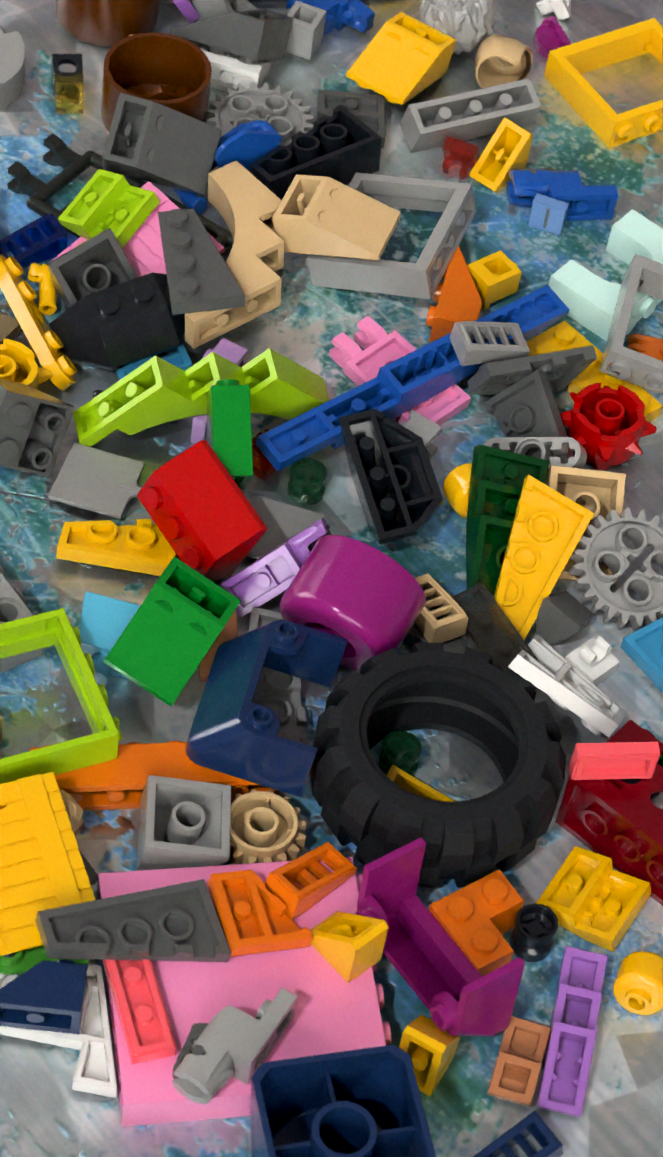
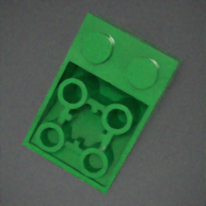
(172, 631)

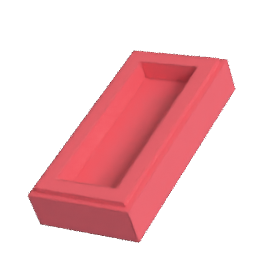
(614, 760)

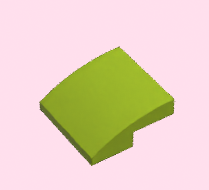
(109, 203)

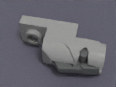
(230, 1047)

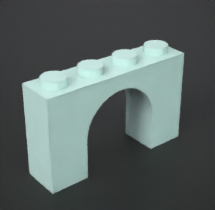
(595, 299)

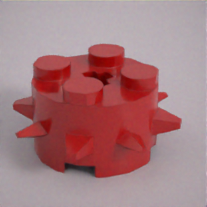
(607, 424)

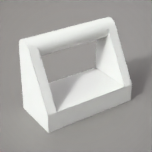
(229, 71)

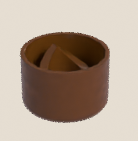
(106, 21)
(158, 70)

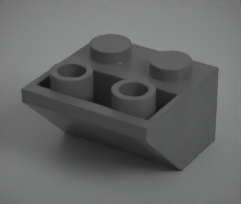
(31, 428)

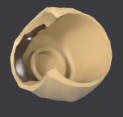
(501, 61)

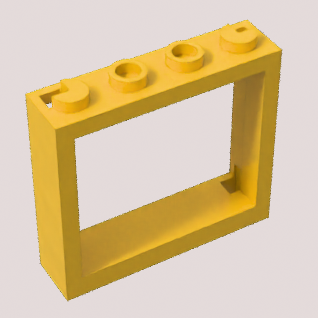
(569, 62)

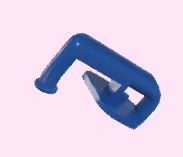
(243, 144)

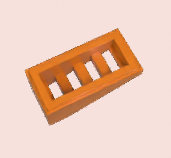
(298, 899)

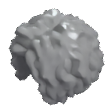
(461, 19)

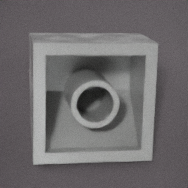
(183, 824)

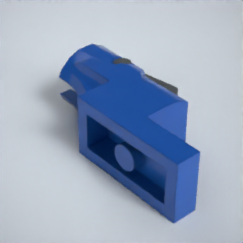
(566, 186)

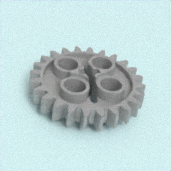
(263, 104)
(604, 545)

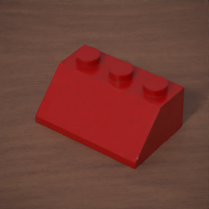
(202, 512)

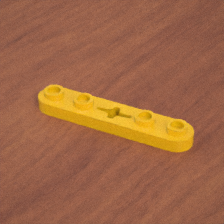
(41, 338)

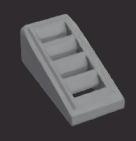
(476, 353)

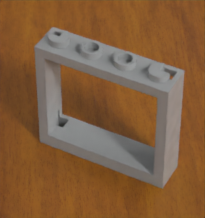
(397, 277)
(626, 364)

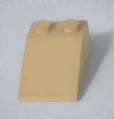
(592, 490)

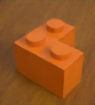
(479, 917)

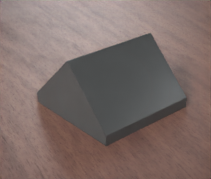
(90, 268)

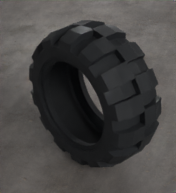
(453, 696)

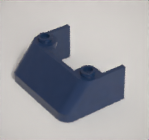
(240, 735)

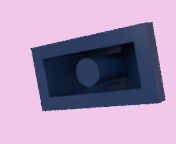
(45, 998)

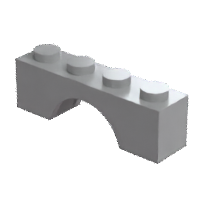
(306, 27)

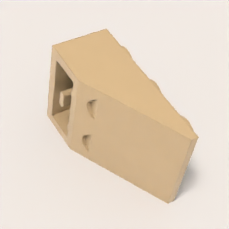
(333, 220)

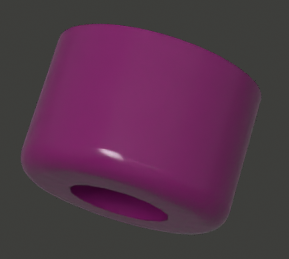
(355, 596)

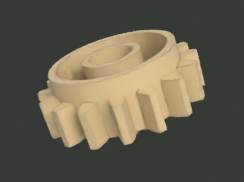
(265, 828)

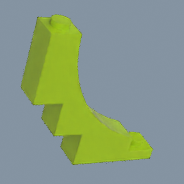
(165, 393)

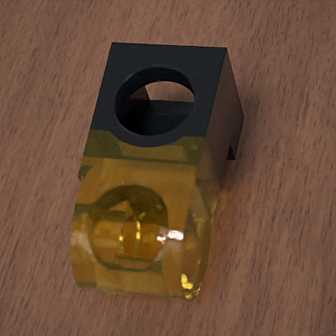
(67, 86)

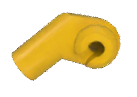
(47, 290)

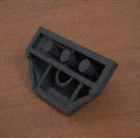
(121, 324)
(390, 475)

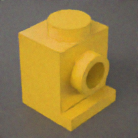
(495, 277)

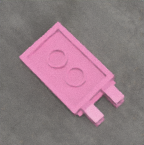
(381, 350)

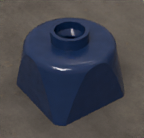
(339, 1106)

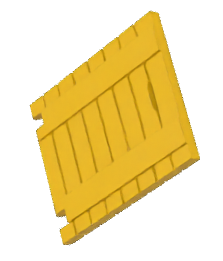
(37, 859)

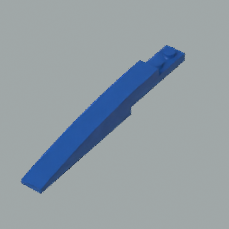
(401, 383)

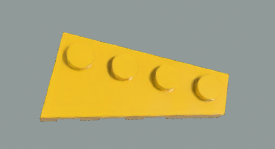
(565, 337)

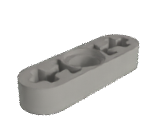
(558, 445)

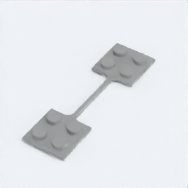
(108, 481)

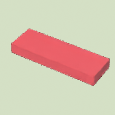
(140, 1009)

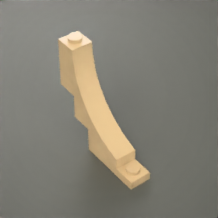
(254, 255)

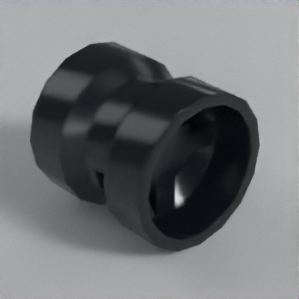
(533, 932)

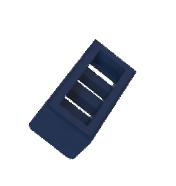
(530, 1125)

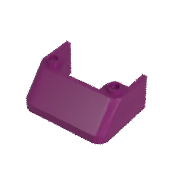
(428, 957)

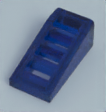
(46, 231)

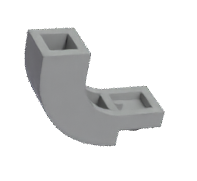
(11, 66)

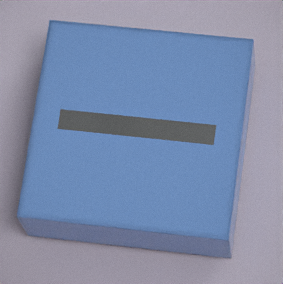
(548, 214)

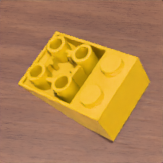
(403, 59)

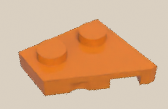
(253, 916)

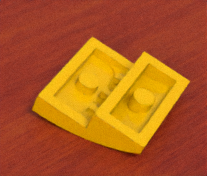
(595, 898)

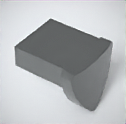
(561, 617)

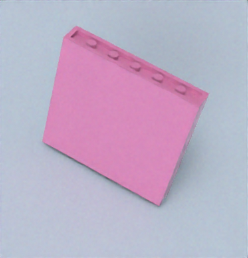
(326, 1018)

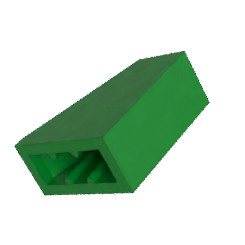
(231, 428)

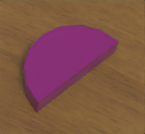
(549, 36)

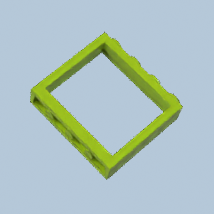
(101, 746)

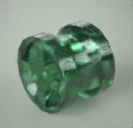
(307, 481)
(405, 747)

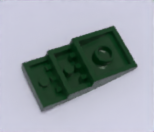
(492, 505)

